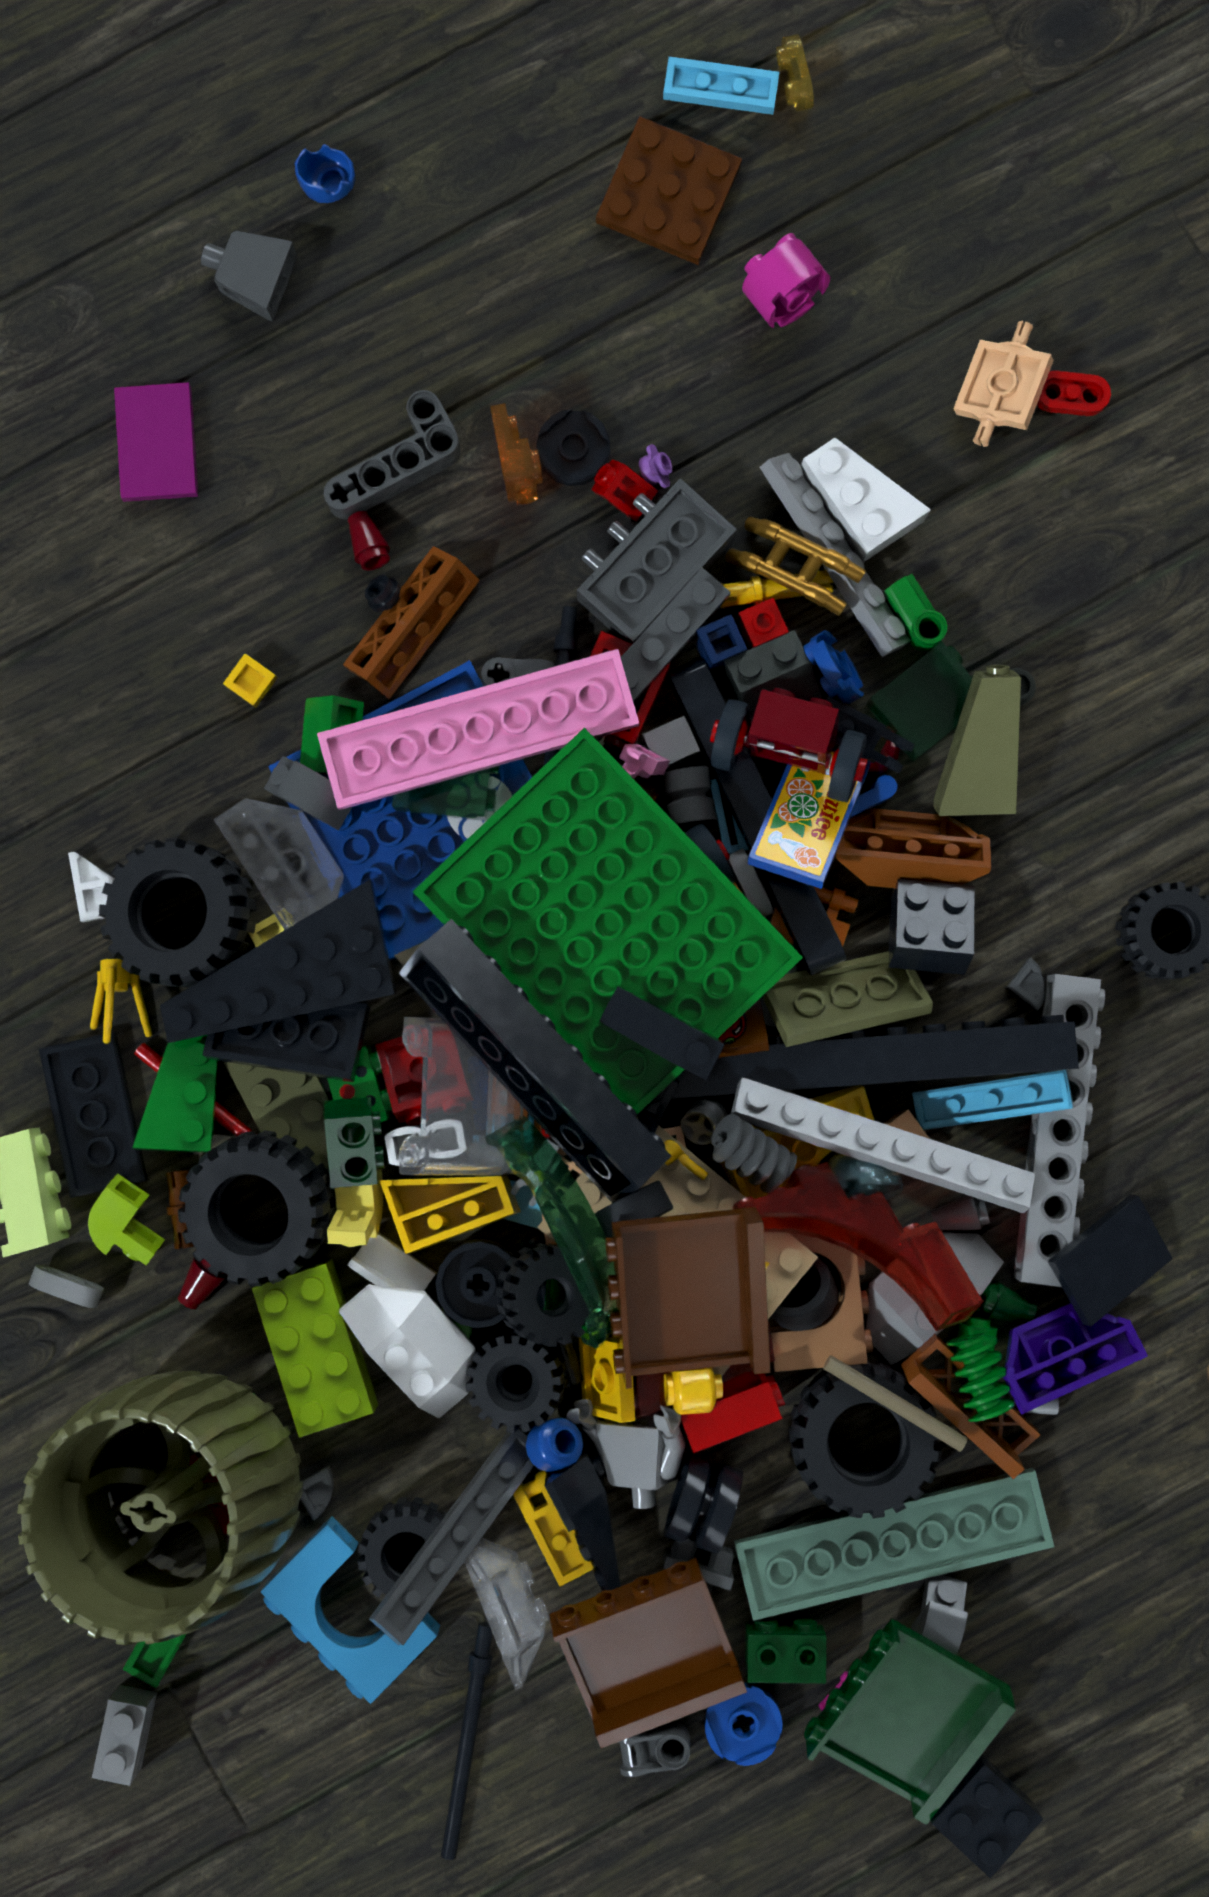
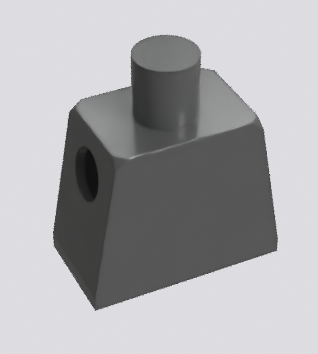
(252, 270)

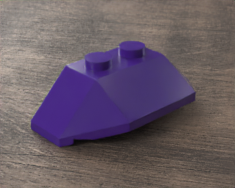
(1062, 1355)

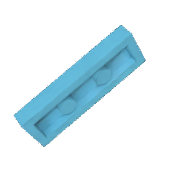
(720, 85)

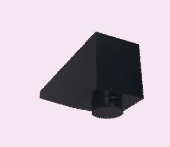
(662, 1033)

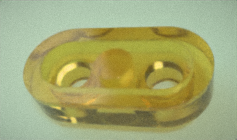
(792, 59)

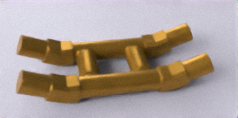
(803, 582)

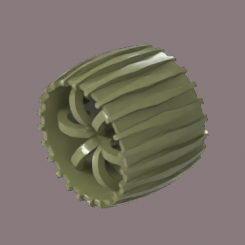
(73, 1531)

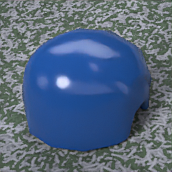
(325, 174)

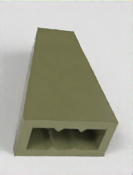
(984, 750)

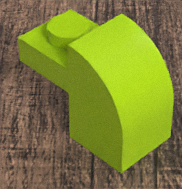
(113, 1222)

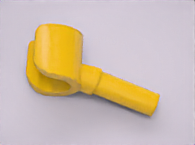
(677, 1153)

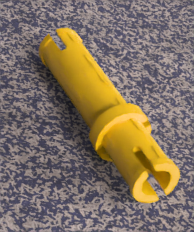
(760, 590)

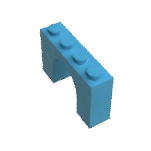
(295, 1592)

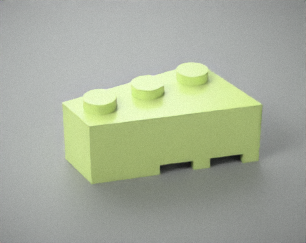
(30, 1193)

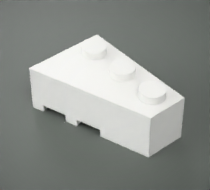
(861, 498)

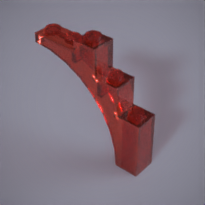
(865, 1225)

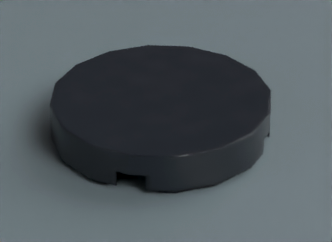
(573, 447)

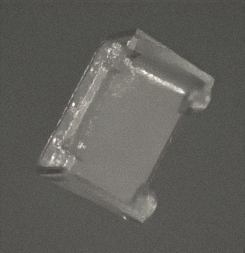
(457, 1106)

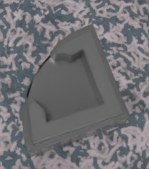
(1028, 984)
(317, 1492)

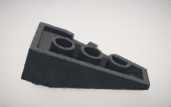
(583, 1505)

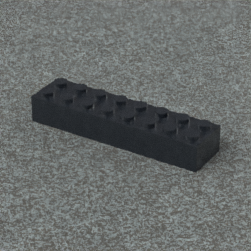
(534, 1062)

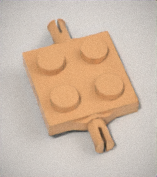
(1003, 384)

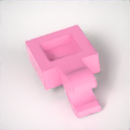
(642, 761)

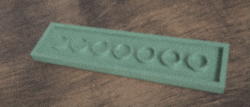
(865, 1554)

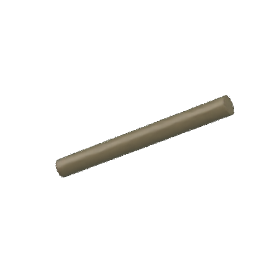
(895, 1403)

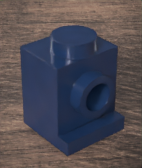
(719, 642)

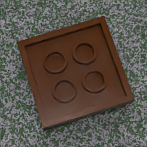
(668, 190)

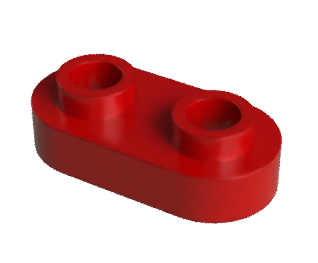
(1070, 391)

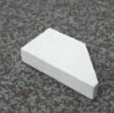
(88, 886)

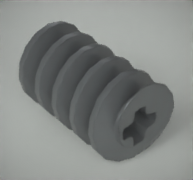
(752, 1153)

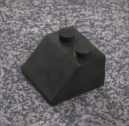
(769, 666)

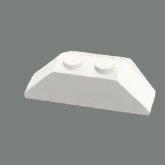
(412, 1344)

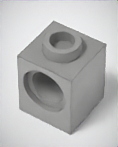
(672, 742)

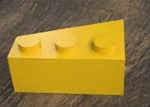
(446, 1207)

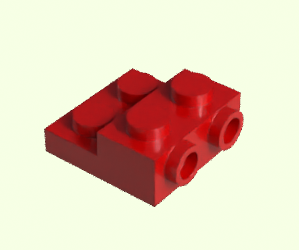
(402, 1079)

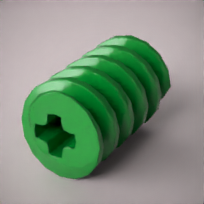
(982, 1376)

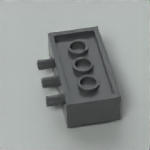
(653, 560)

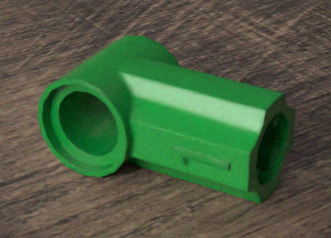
(914, 609)

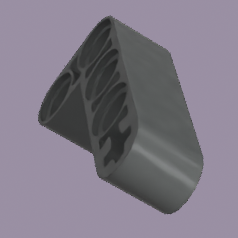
(388, 462)

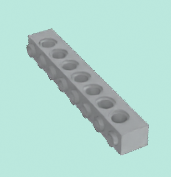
(1043, 1147)

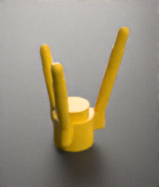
(116, 979)

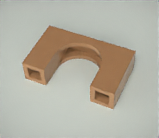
(842, 1332)

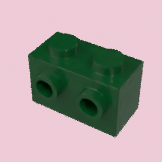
(785, 1652)

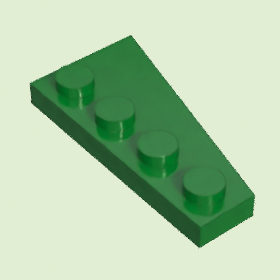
(181, 1101)

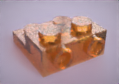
(519, 464)

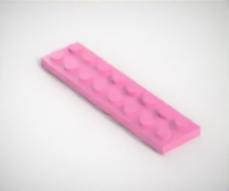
(477, 729)

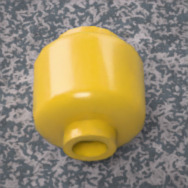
(693, 1390)

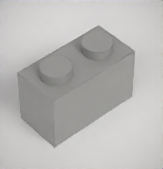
(124, 1735)

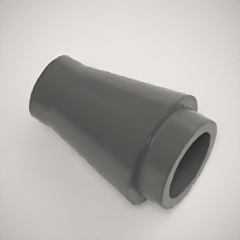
(962, 1214)

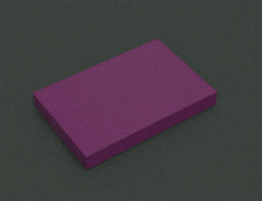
(156, 442)

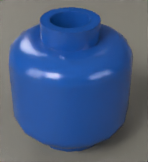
(554, 1444)

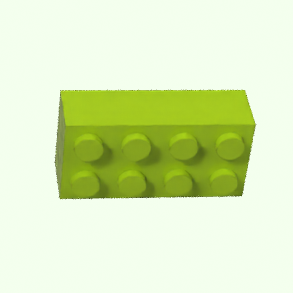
(315, 1349)

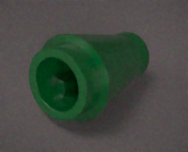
(1005, 1304)

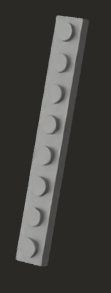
(883, 1145)

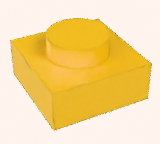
(250, 680)

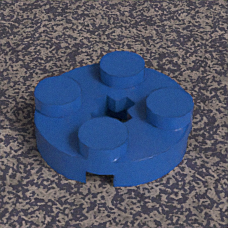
(838, 670)
(764, 1731)

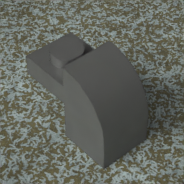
(306, 791)
(943, 1612)

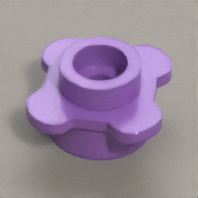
(655, 467)

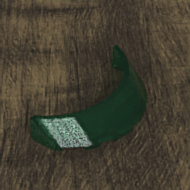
(567, 1216)

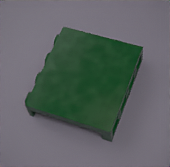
(911, 1717)

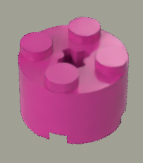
(784, 281)

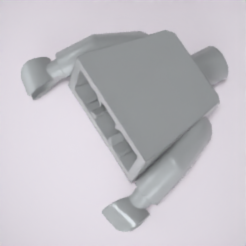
(637, 1452)

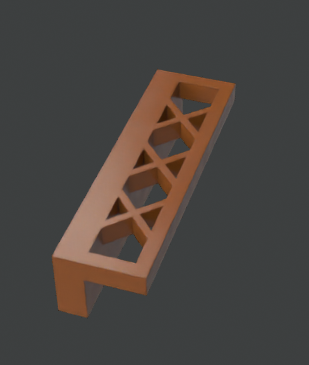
(415, 623)
(951, 1406)

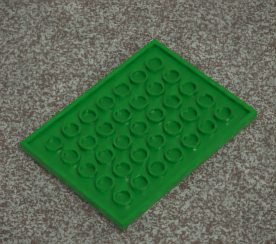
(599, 891)

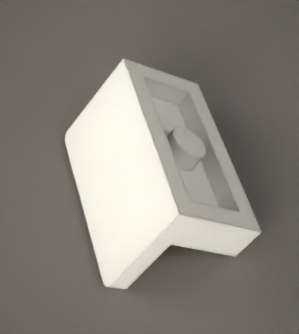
(389, 1266)

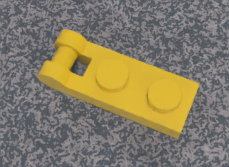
(550, 1532)

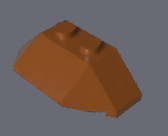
(912, 846)

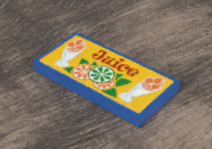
(803, 827)

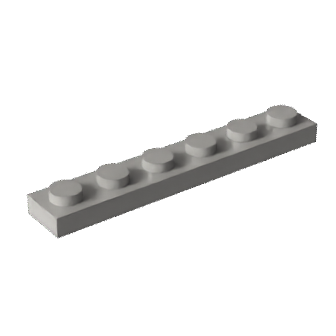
(816, 525)

